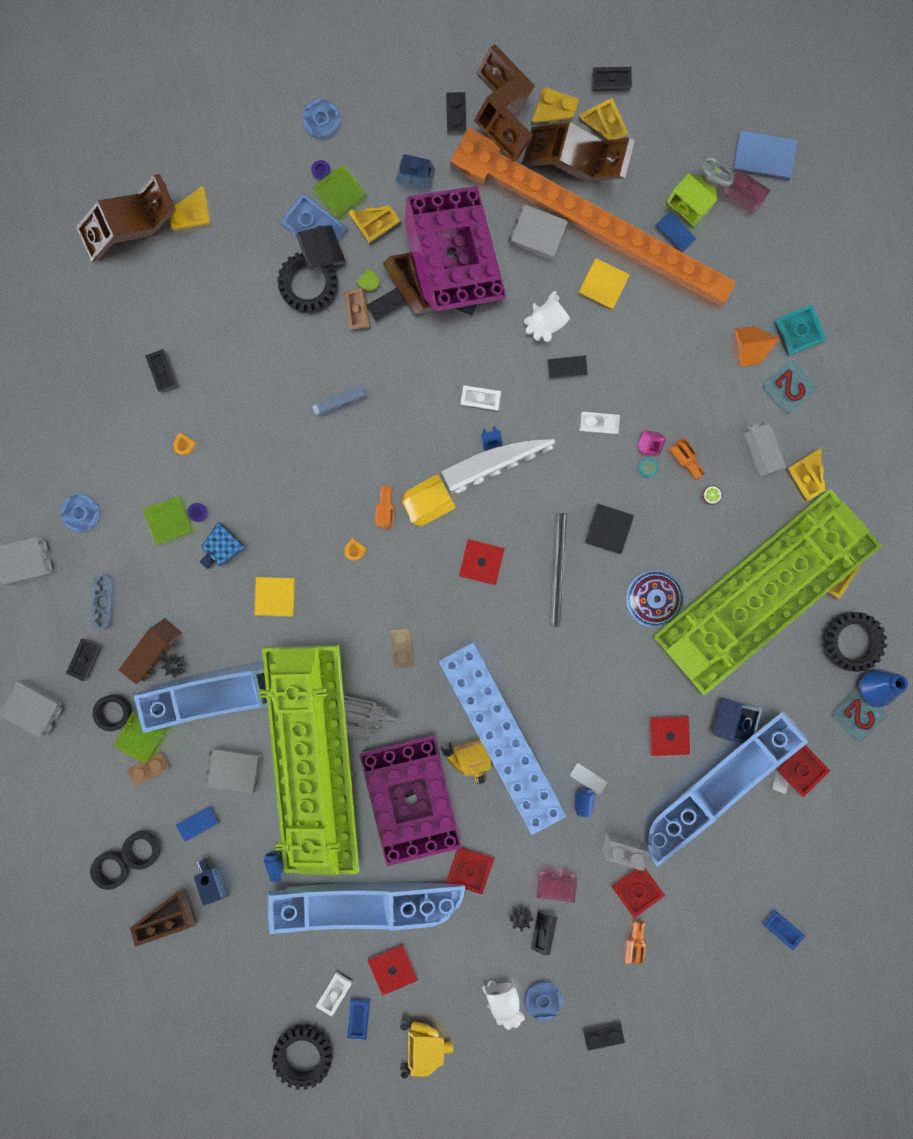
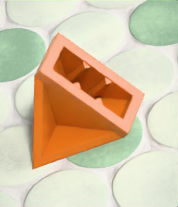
(753, 345)

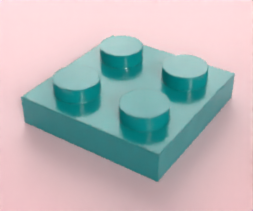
(801, 329)

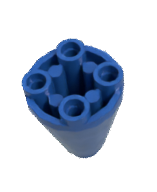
(882, 687)

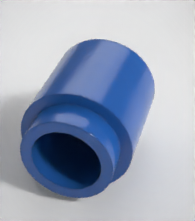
(584, 802)

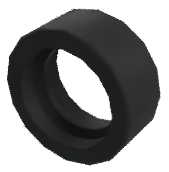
(96, 714)
(128, 859)
(98, 880)

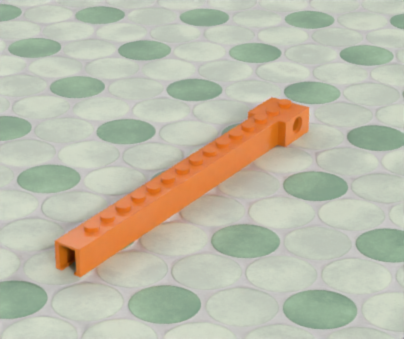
(483, 160)

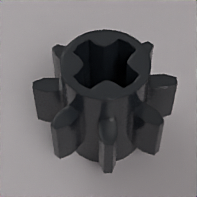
(175, 661)
(517, 914)

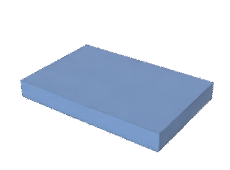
(765, 155)
(307, 215)

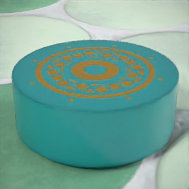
(648, 467)

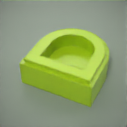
(369, 281)

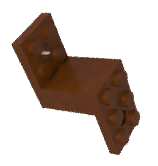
(509, 96)
(578, 152)
(125, 217)

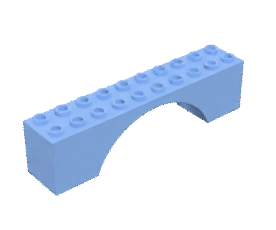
(502, 738)

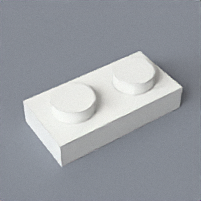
(480, 398)
(599, 423)
(334, 994)

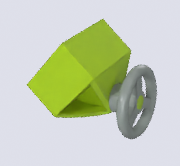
(697, 193)

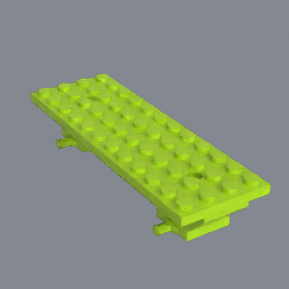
(767, 591)
(310, 759)

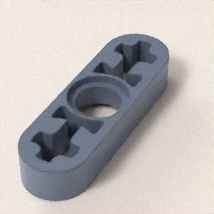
(339, 401)
(96, 587)

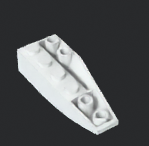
(491, 462)

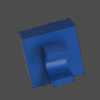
(491, 439)

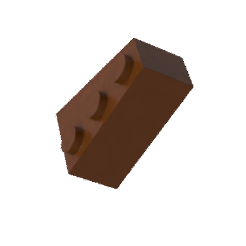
(405, 275)
(149, 651)
(168, 918)

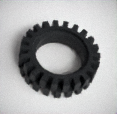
(300, 304)
(877, 646)
(292, 1077)

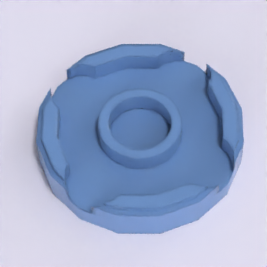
(321, 118)
(80, 513)
(543, 1000)

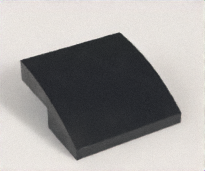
(320, 247)
(609, 528)

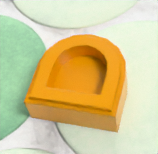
(183, 444)
(354, 550)

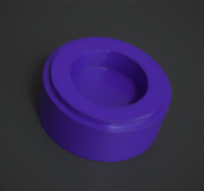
(320, 169)
(197, 512)

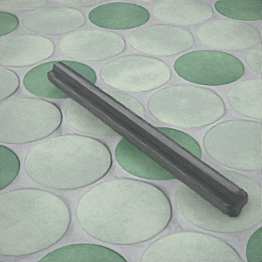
(558, 571)

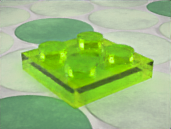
(339, 191)
(167, 520)
(135, 742)

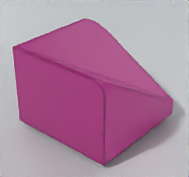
(651, 442)

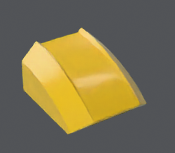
(427, 501)

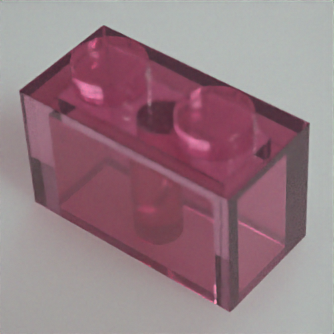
(747, 190)
(556, 885)

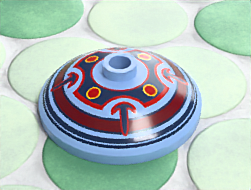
(641, 596)

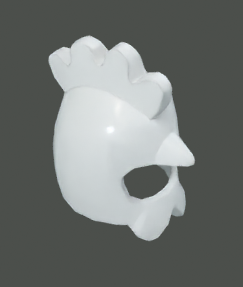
(546, 319)
(504, 1005)

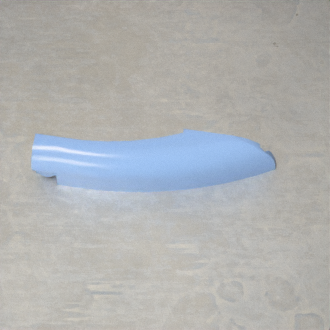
(201, 696)
(723, 786)
(362, 906)

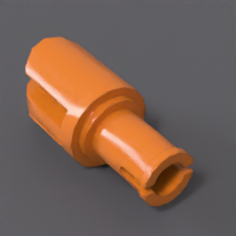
(687, 457)
(384, 510)
(636, 944)

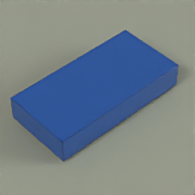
(675, 231)
(197, 823)
(783, 930)
(358, 1018)

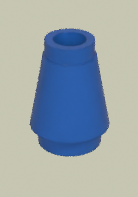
(273, 865)

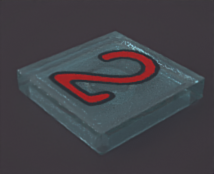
(790, 387)
(858, 716)

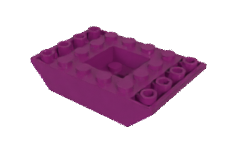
(457, 223)
(407, 828)

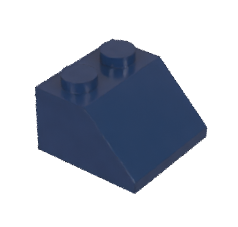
(736, 720)

